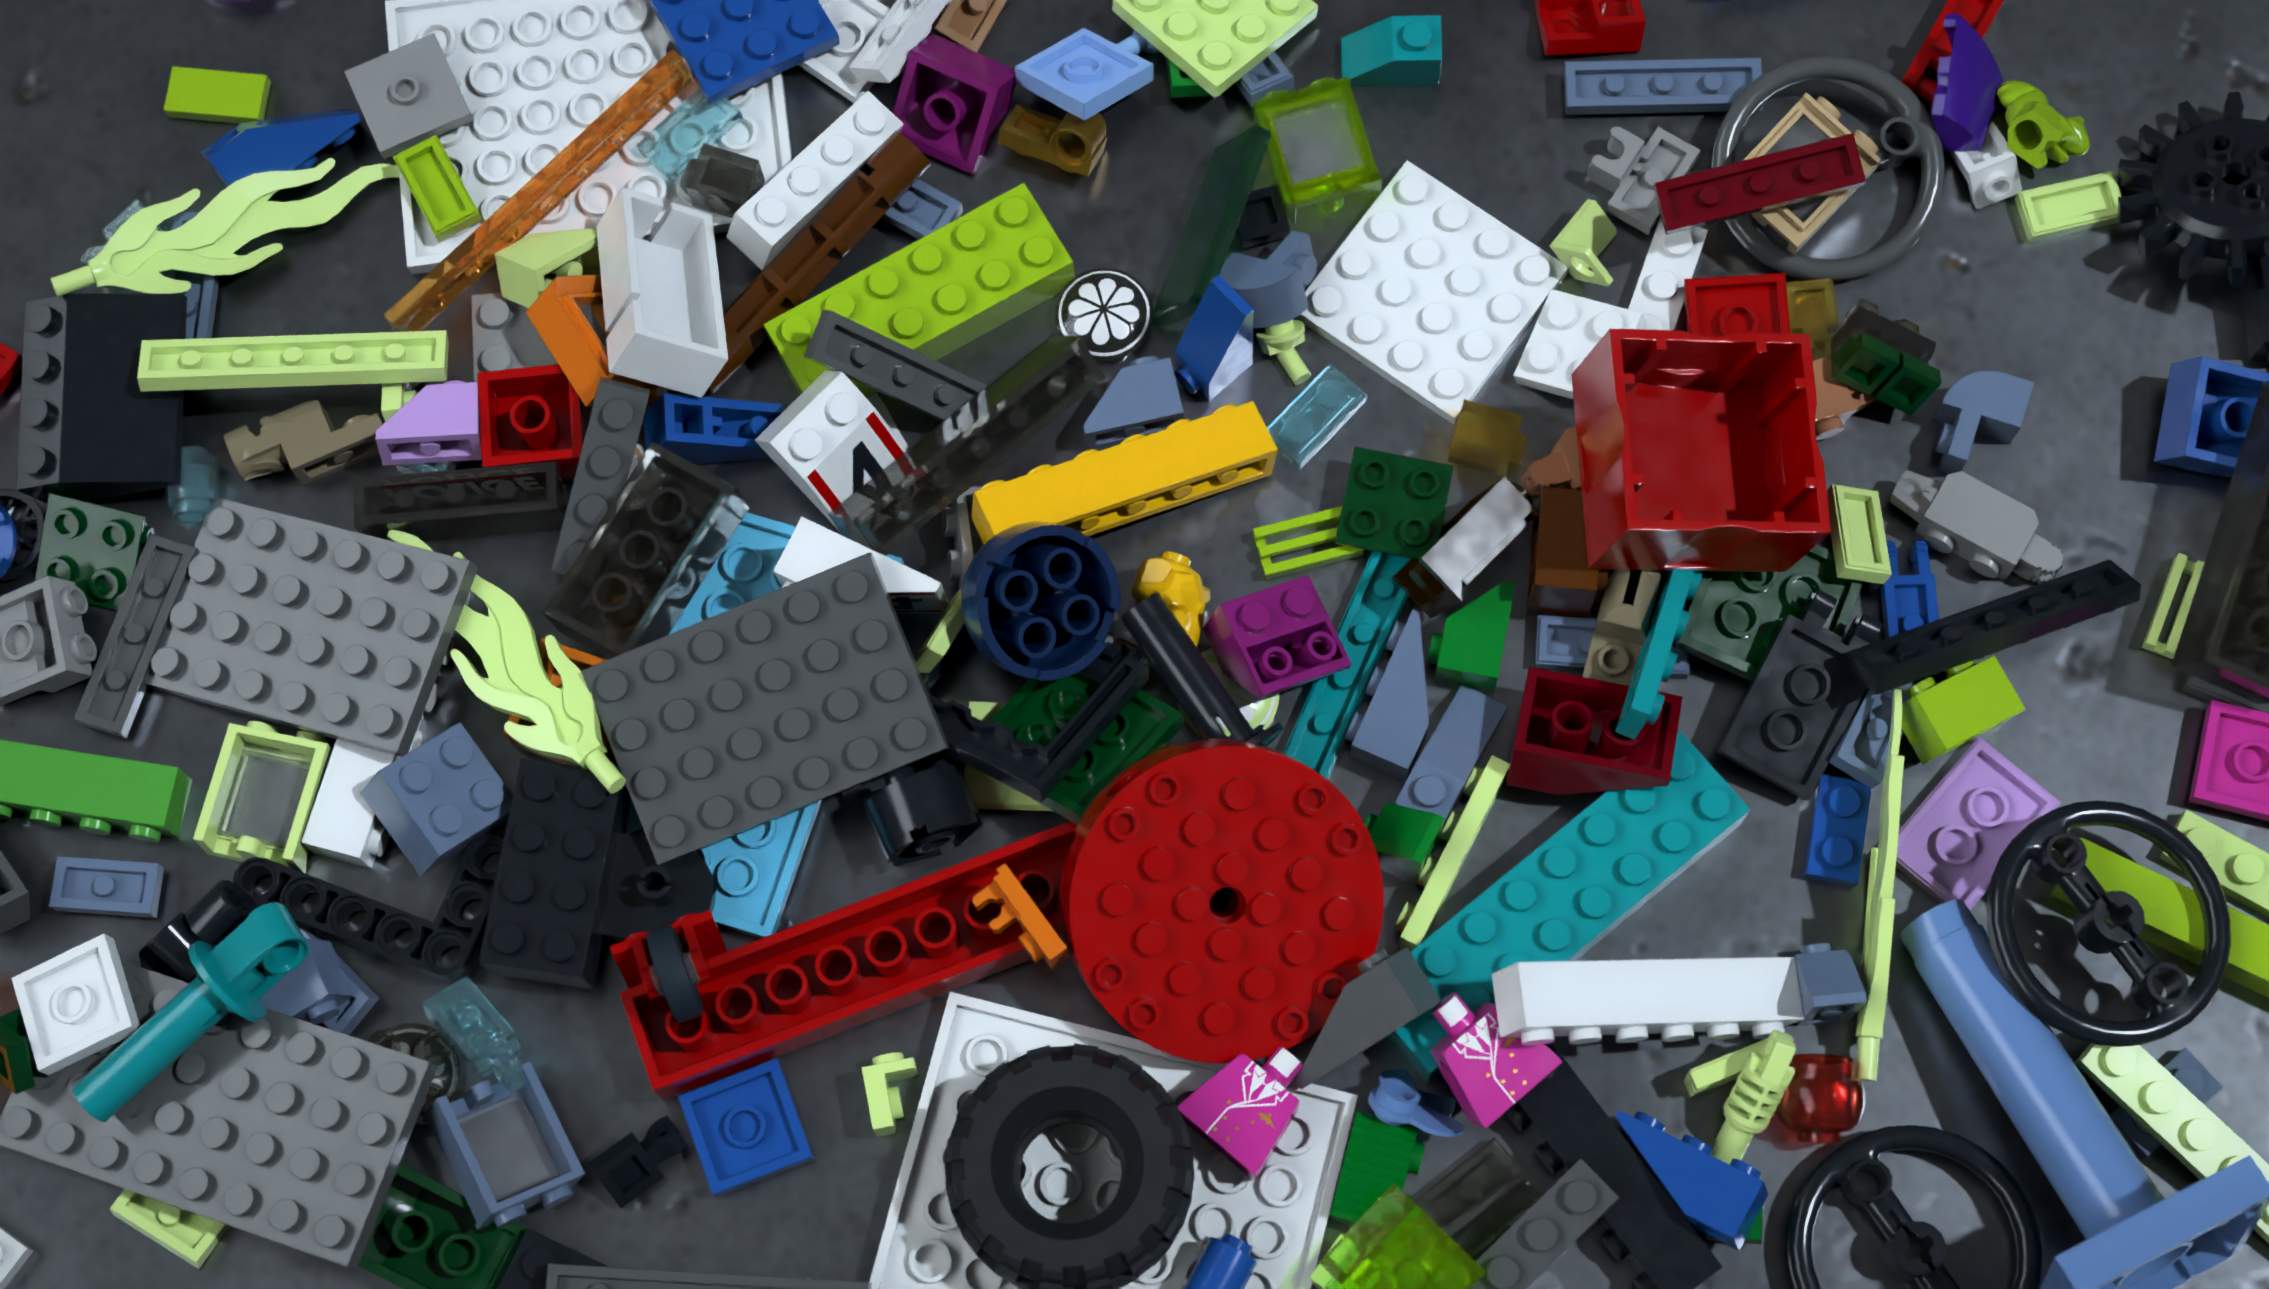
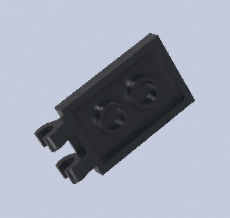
(1798, 699)

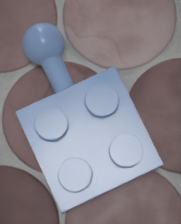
(1087, 72)

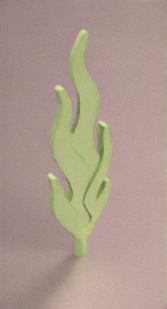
(208, 240)
(519, 686)
(1880, 907)

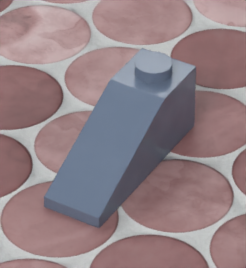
(1452, 753)

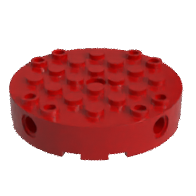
(1296, 917)

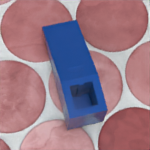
(278, 143)
(1708, 1192)

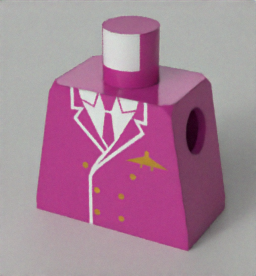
(1481, 1067)
(1245, 1109)

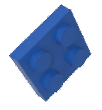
(746, 1127)

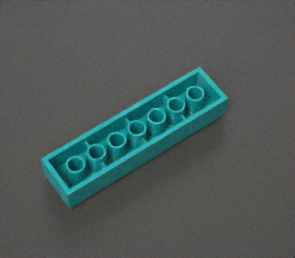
(1574, 888)

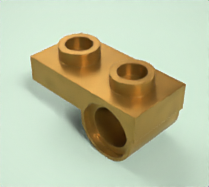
(1055, 139)

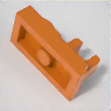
(1038, 936)

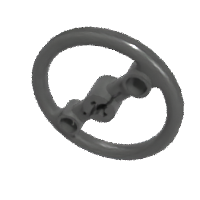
(1913, 125)

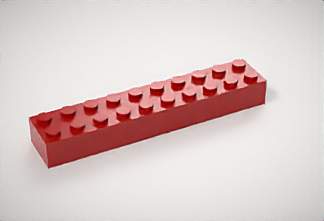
(847, 967)

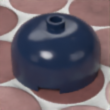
(1038, 582)

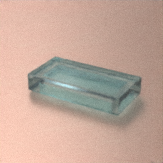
(685, 131)

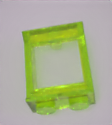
(1317, 145)

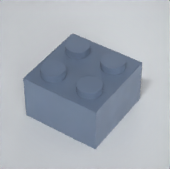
(439, 798)

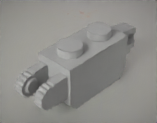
(1978, 526)

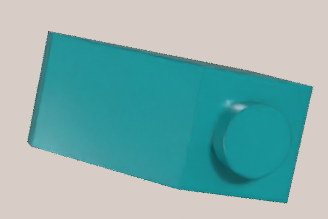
(1394, 52)

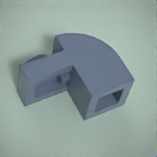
(1275, 284)
(1982, 405)

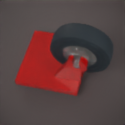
(672, 961)

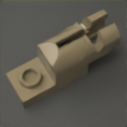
(305, 441)
(1622, 625)

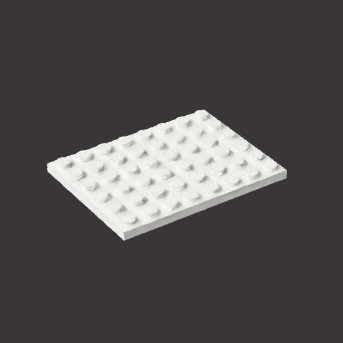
(536, 82)
(1076, 1171)

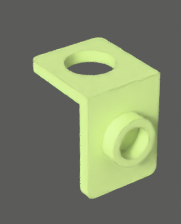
(1583, 242)

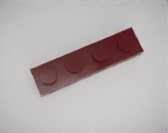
(1759, 184)

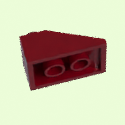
(1570, 740)

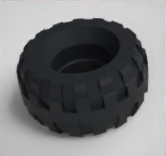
(1057, 1089)

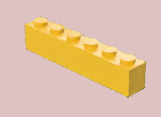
(1134, 477)

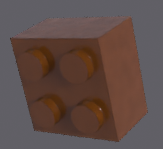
(1558, 559)

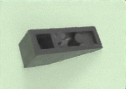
(1369, 1009)

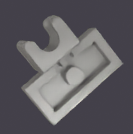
(1637, 171)

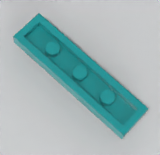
(1655, 658)

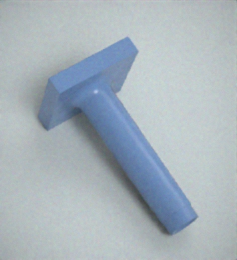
(2128, 1226)

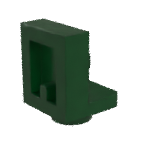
(15, 1053)

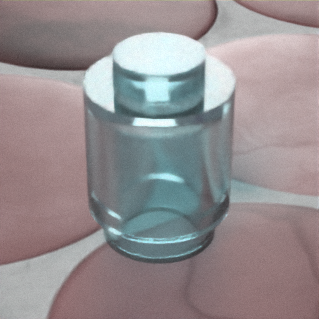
(198, 486)

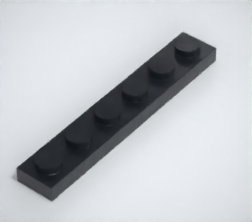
(1993, 626)

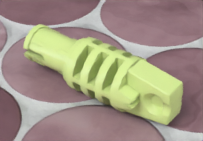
(1755, 1096)

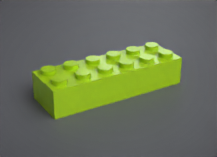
(939, 287)

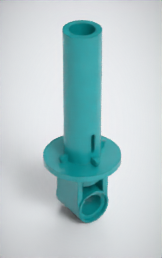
(228, 980)

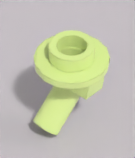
(1281, 341)

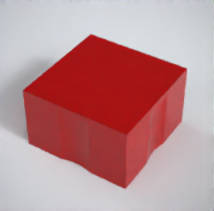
(1699, 451)

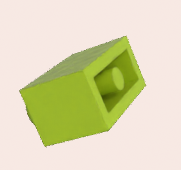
(1958, 708)

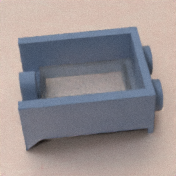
(505, 1149)

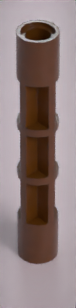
(819, 247)

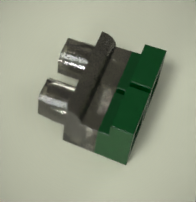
(1884, 358)

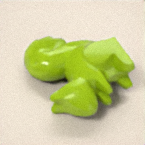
(2038, 129)

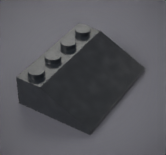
(81, 406)

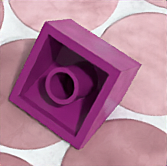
(953, 101)

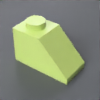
(537, 259)

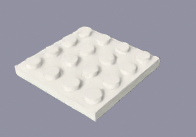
(1430, 291)

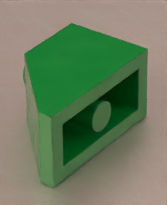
(1474, 640)
(1404, 839)

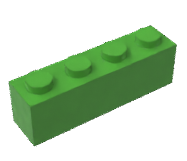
(92, 791)

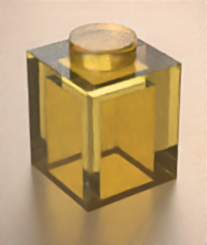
(1487, 439)

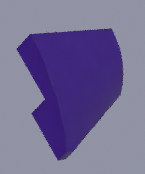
(1965, 89)

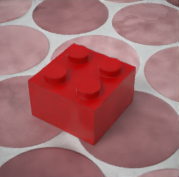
(531, 418)

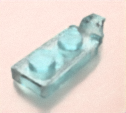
(477, 1032)

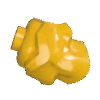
(1178, 586)

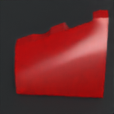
(1590, 26)

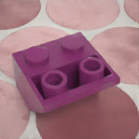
(1276, 638)

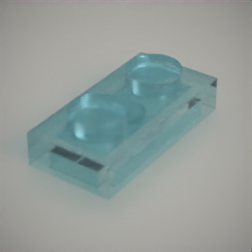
(1315, 416)

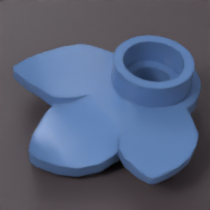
(1400, 1102)

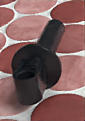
(1189, 674)

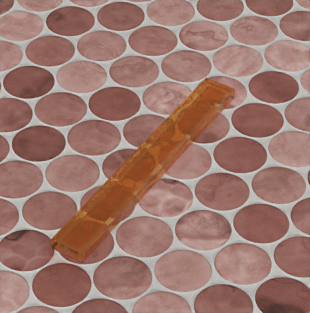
(540, 195)

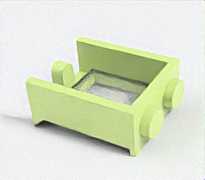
(262, 795)

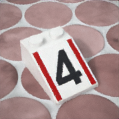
(830, 441)
(818, 549)

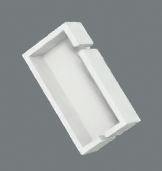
(661, 294)

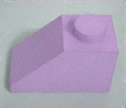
(434, 426)

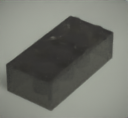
(646, 555)

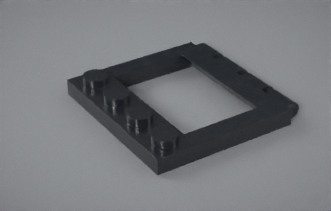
(1036, 768)

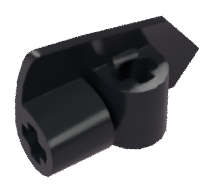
(207, 921)

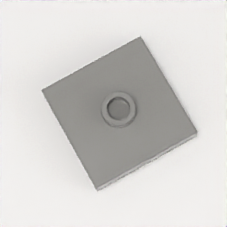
(408, 95)

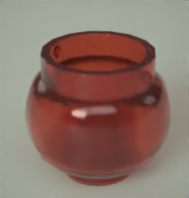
(1822, 1098)

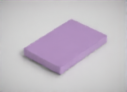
(1968, 824)

